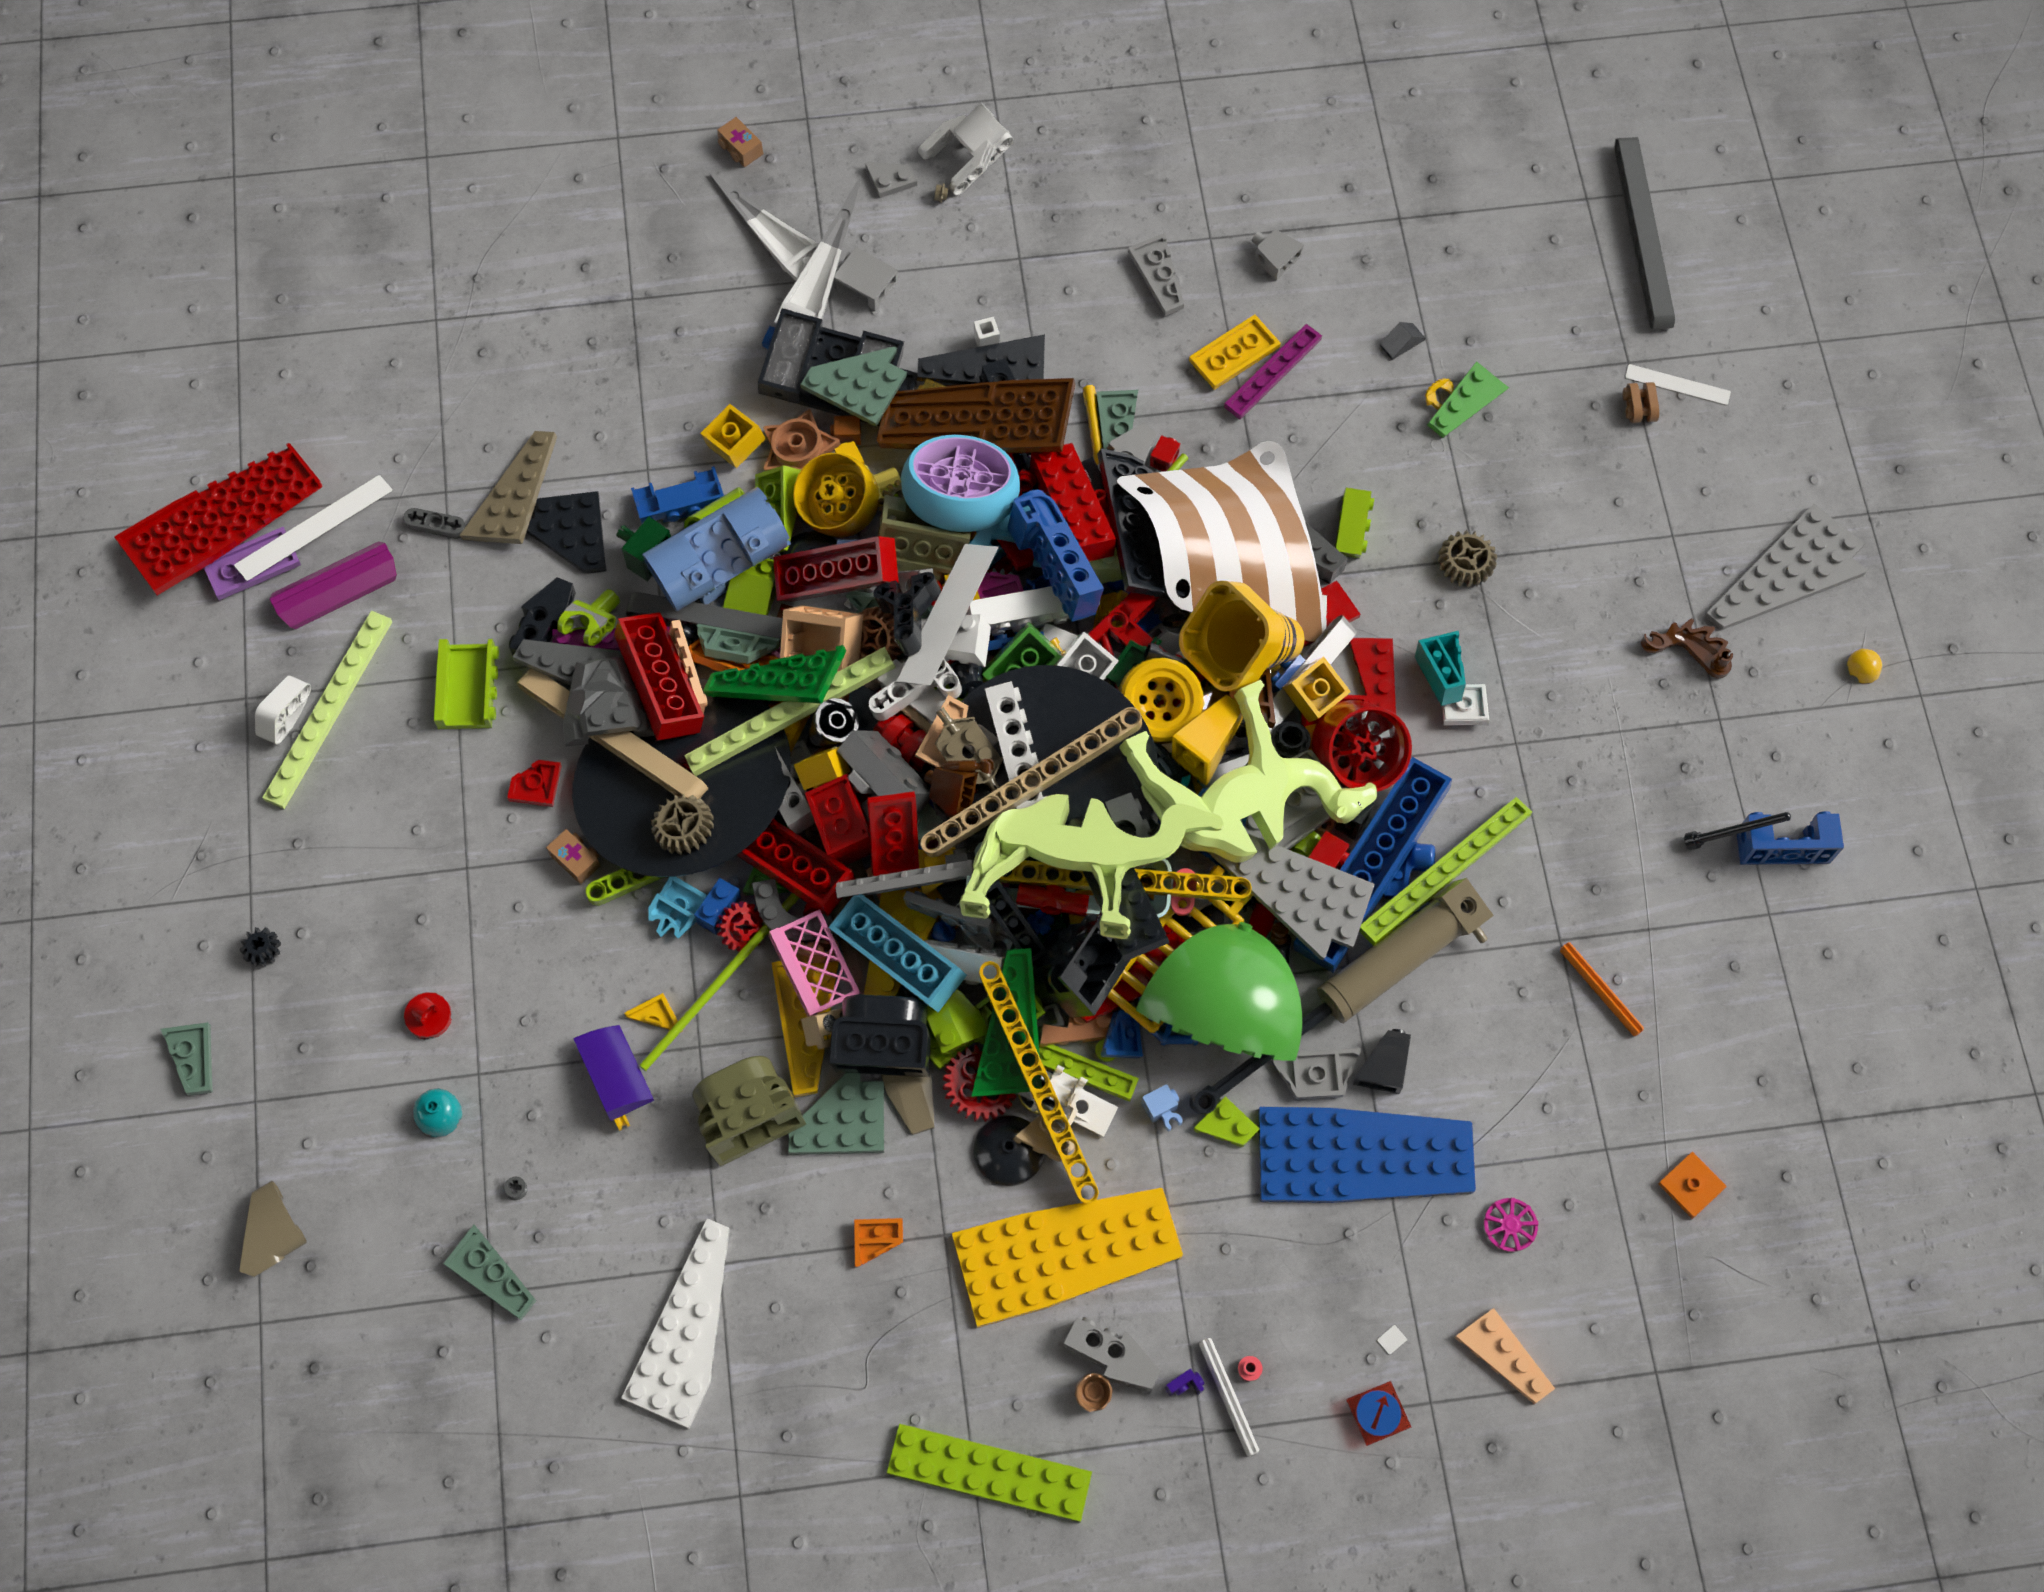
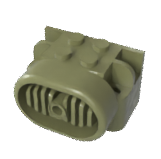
(918, 542)
(744, 1108)

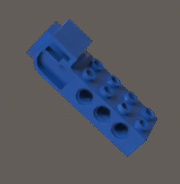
(1057, 552)

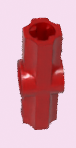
(1052, 899)

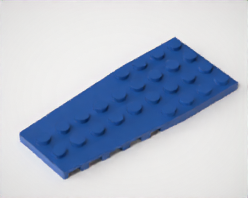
(1361, 1155)

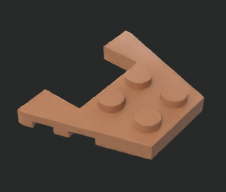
(1077, 1031)

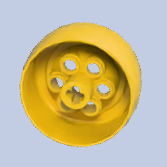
(820, 479)
(1186, 689)

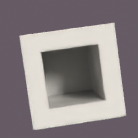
(986, 332)

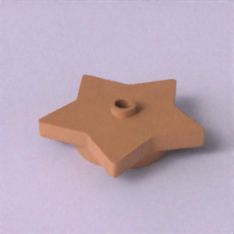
(797, 442)

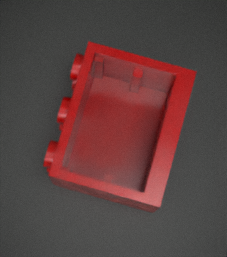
(841, 819)

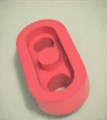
(1189, 901)

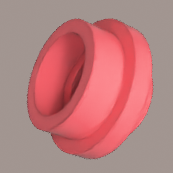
(1250, 1376)

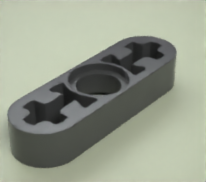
(428, 516)

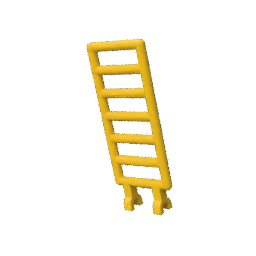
(1230, 911)

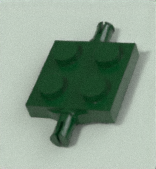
(1130, 657)

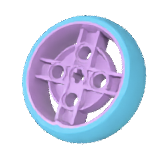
(960, 483)

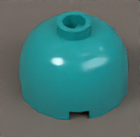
(437, 1112)

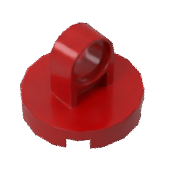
(427, 1015)

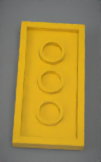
(1234, 352)

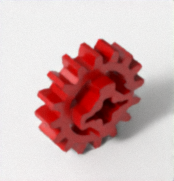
(742, 916)

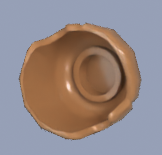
(1093, 1392)

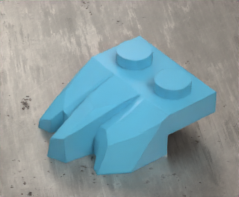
(676, 906)

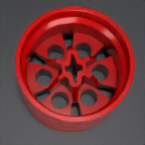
(1394, 750)

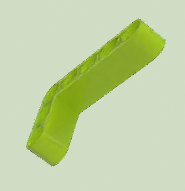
(610, 893)

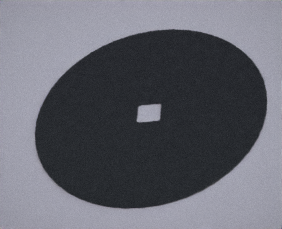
(1059, 709)
(743, 793)

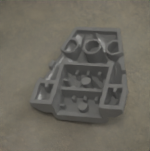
(603, 702)

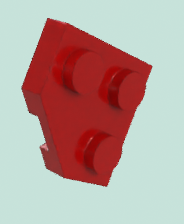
(536, 784)

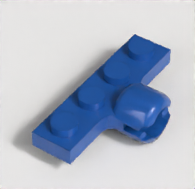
(1420, 859)

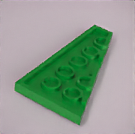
(783, 679)

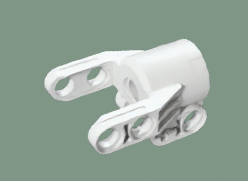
(981, 137)

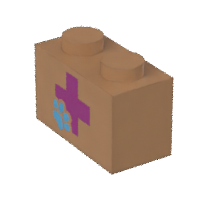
(739, 142)
(574, 856)

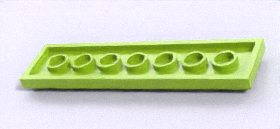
(989, 1472)

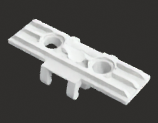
(1069, 1091)

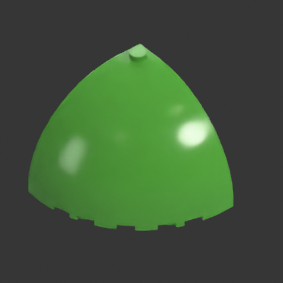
(1230, 992)

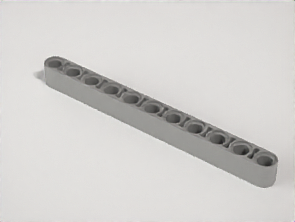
(1329, 645)

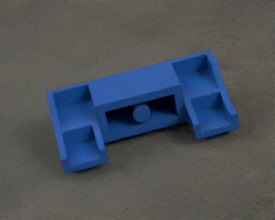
(678, 500)

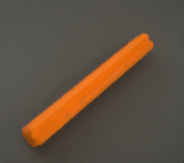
(1601, 989)

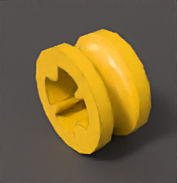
(622, 1121)

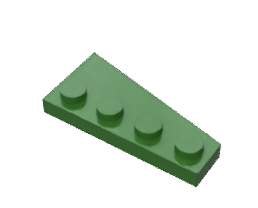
(1470, 395)

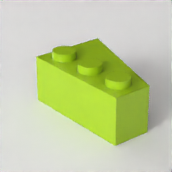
(1354, 522)

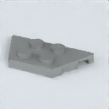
(1318, 1072)

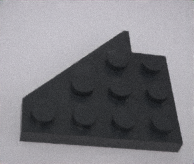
(571, 529)

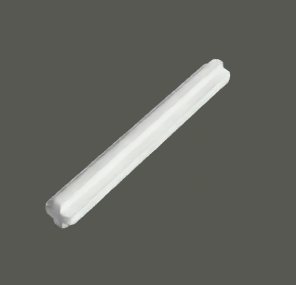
(1229, 1397)

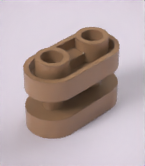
(1634, 409)

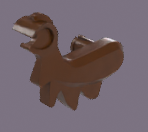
(1707, 651)

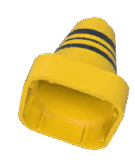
(1237, 636)

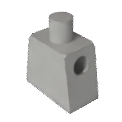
(1276, 252)

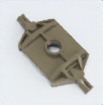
(962, 732)

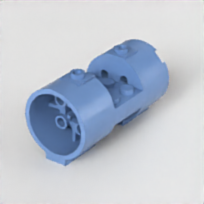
(716, 548)

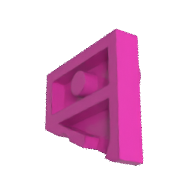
(997, 584)

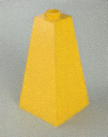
(1206, 738)

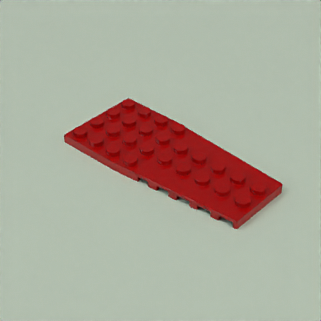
(213, 522)

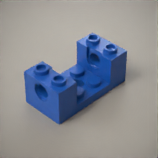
(1819, 845)

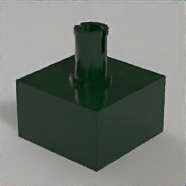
(646, 537)

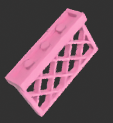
(795, 972)

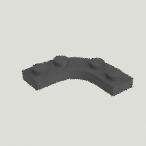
(776, 916)

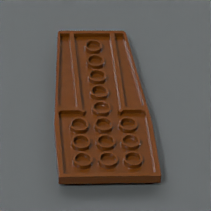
(1008, 413)

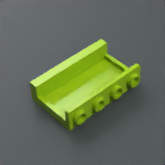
(465, 685)

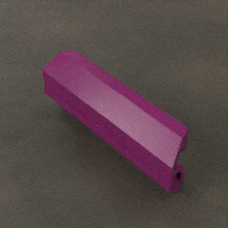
(335, 585)

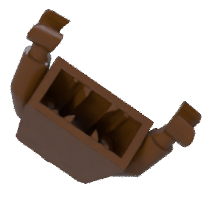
(955, 785)

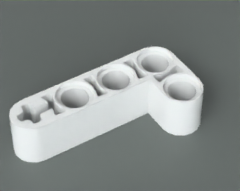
(912, 693)

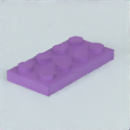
(228, 580)

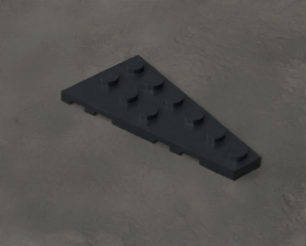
(964, 366)

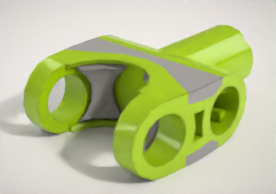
(593, 617)

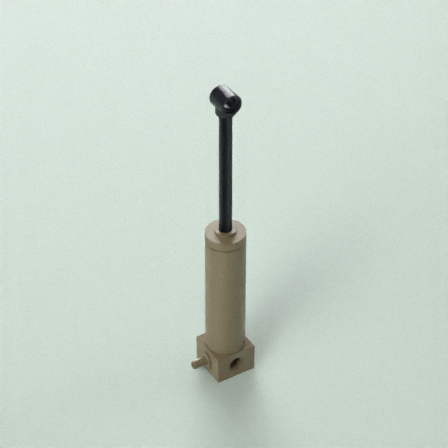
(1451, 914)

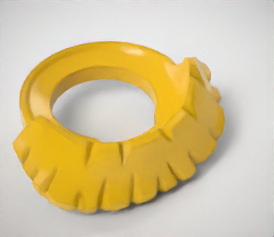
(1430, 395)

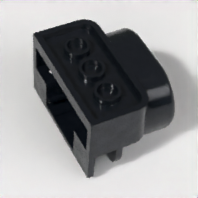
(1078, 967)
(881, 1036)

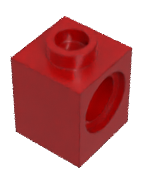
(1164, 453)

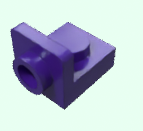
(1180, 1384)

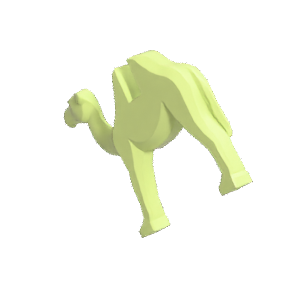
(1249, 790)
(1094, 847)

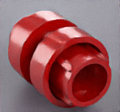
(900, 734)

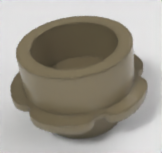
(941, 193)

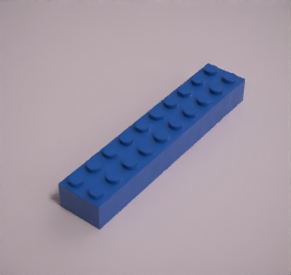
(1389, 840)

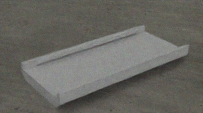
(906, 879)

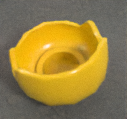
(1865, 665)

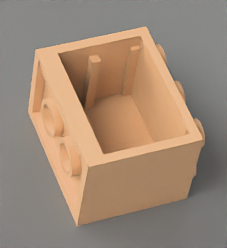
(814, 629)

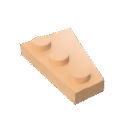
(928, 751)

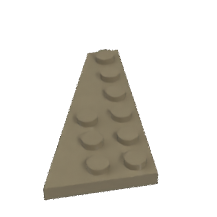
(510, 504)

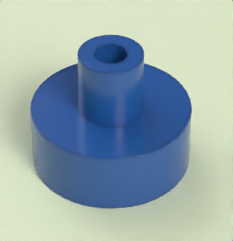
(943, 932)

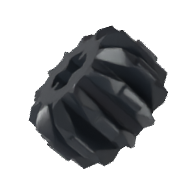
(264, 952)

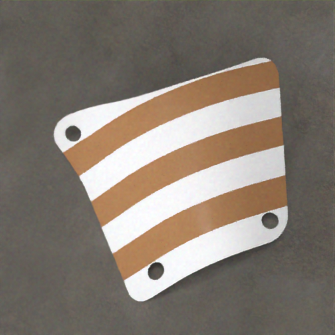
(1236, 527)

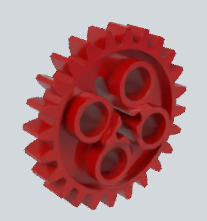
(960, 1079)

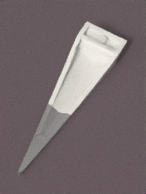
(785, 244)
(814, 284)

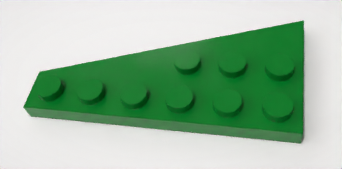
(998, 1067)

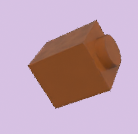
(846, 429)

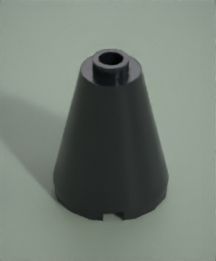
(832, 722)

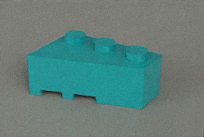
(1442, 666)

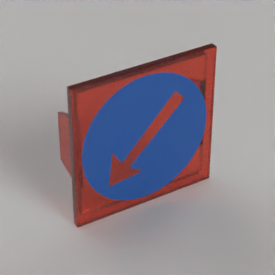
(1378, 1413)

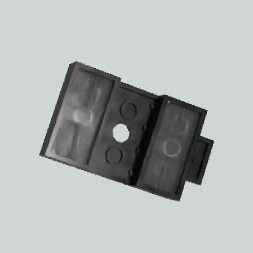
(804, 343)

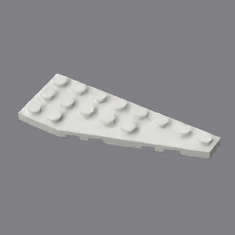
(681, 1349)

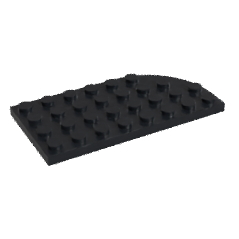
(1133, 529)

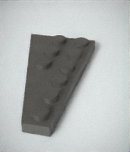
(558, 659)

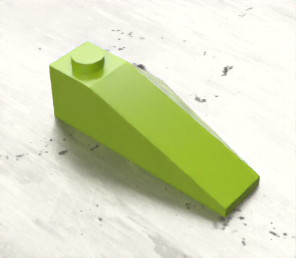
(778, 488)

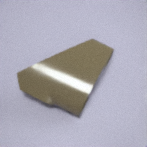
(268, 1231)

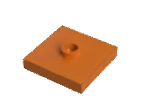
(1692, 1185)

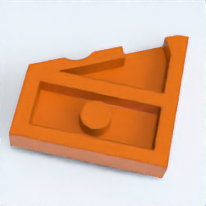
(876, 1237)

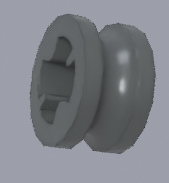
(521, 1194)

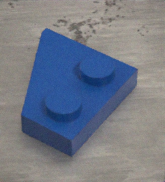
(1122, 1037)

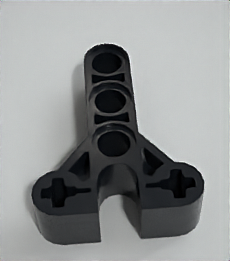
(908, 608)

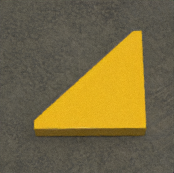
(654, 1012)

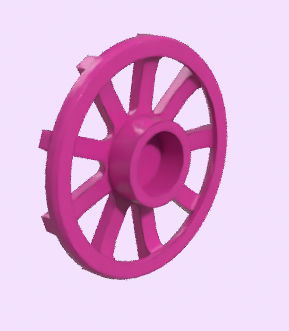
(1511, 1224)

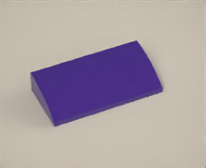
(613, 1070)

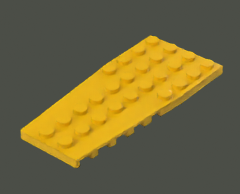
(1063, 1253)

